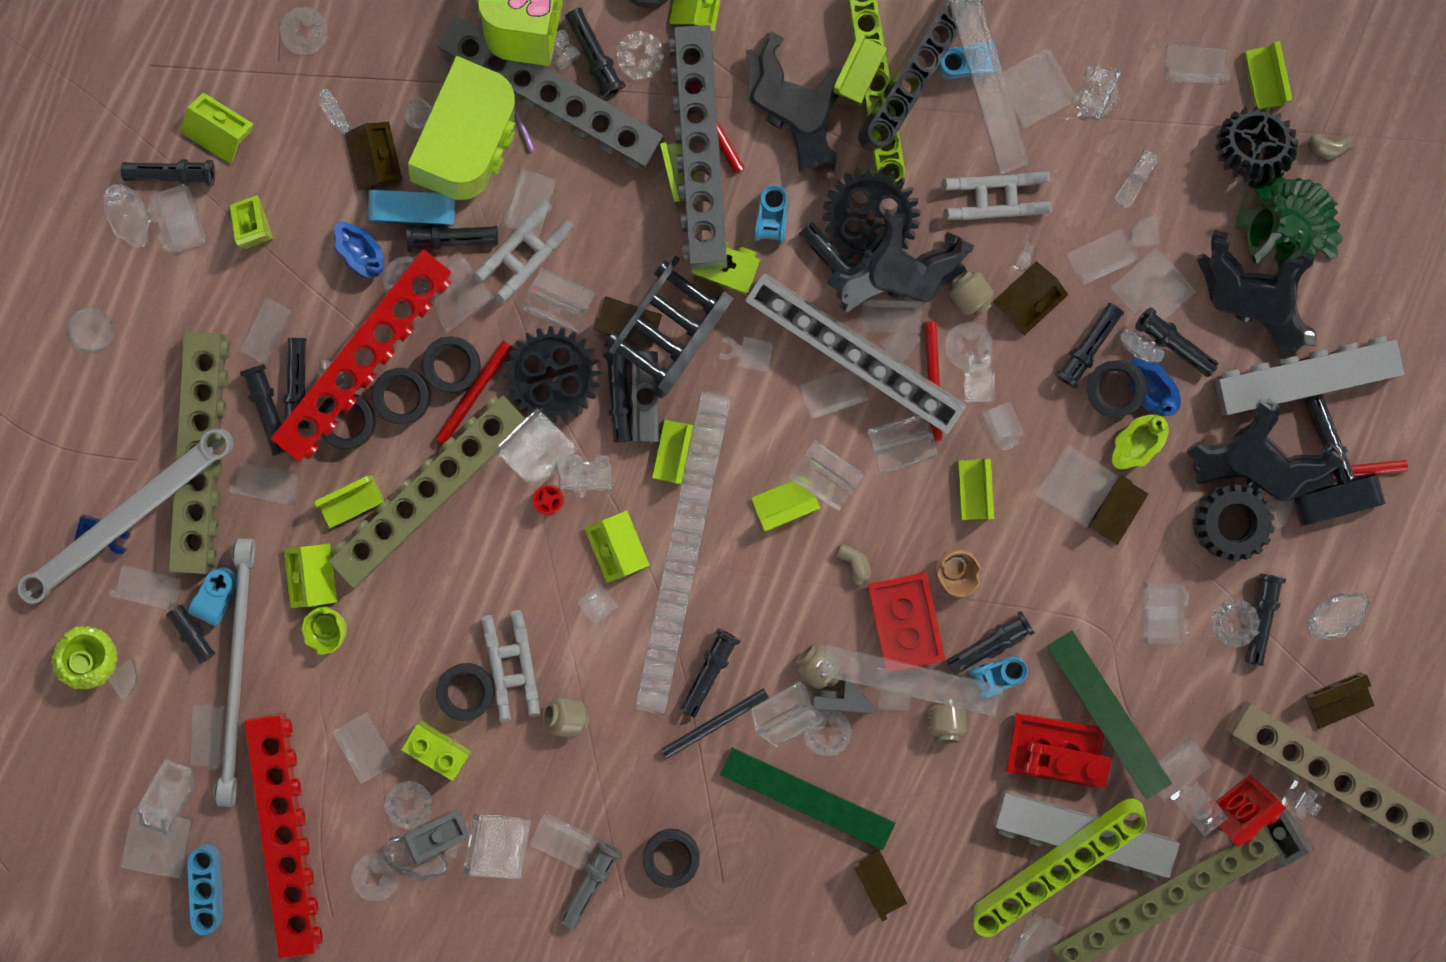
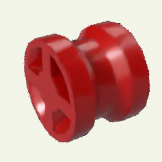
(543, 501)

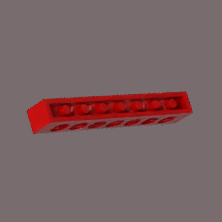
(423, 267)
(289, 939)

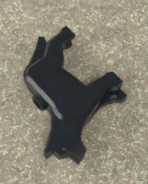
(793, 105)
(899, 274)
(1259, 295)
(1263, 462)

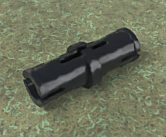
(190, 634)

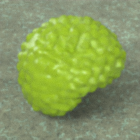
(84, 658)

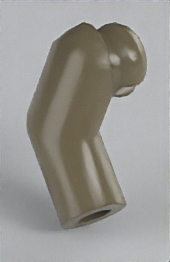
(1329, 149)
(859, 564)

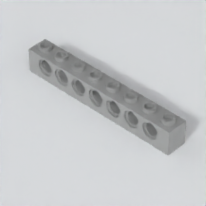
(856, 353)

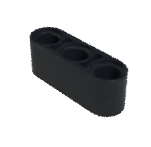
(1339, 500)

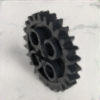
(876, 188)
(545, 347)

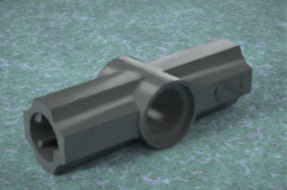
(644, 417)

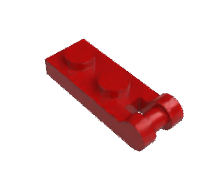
(1068, 764)

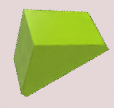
(250, 223)

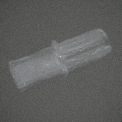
(1136, 178)

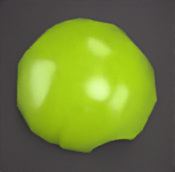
(324, 630)

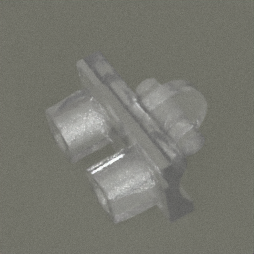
(1102, 94)
(584, 476)

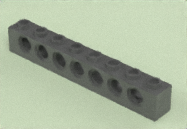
(461, 33)
(698, 42)

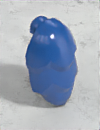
(358, 250)
(1162, 390)

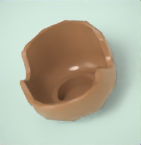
(958, 573)

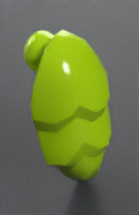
(1140, 441)

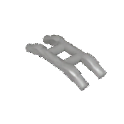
(1010, 183)
(522, 271)
(502, 682)

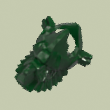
(1292, 218)

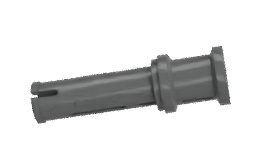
(596, 873)

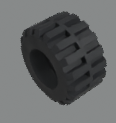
(1258, 529)

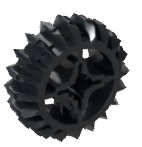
(1275, 148)

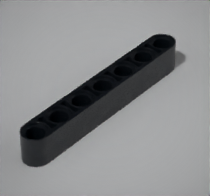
(915, 75)

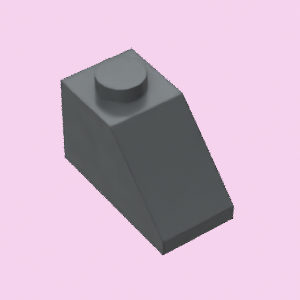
(1289, 839)

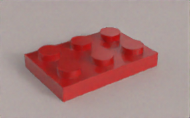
(907, 620)
(1050, 732)
(1248, 810)

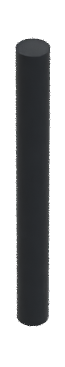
(715, 723)

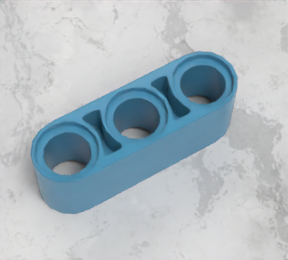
(411, 208)
(197, 901)

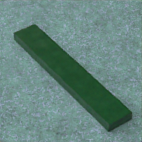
(1109, 715)
(807, 798)

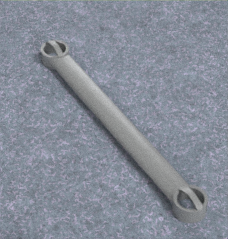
(125, 516)
(243, 561)

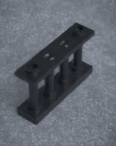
(697, 330)

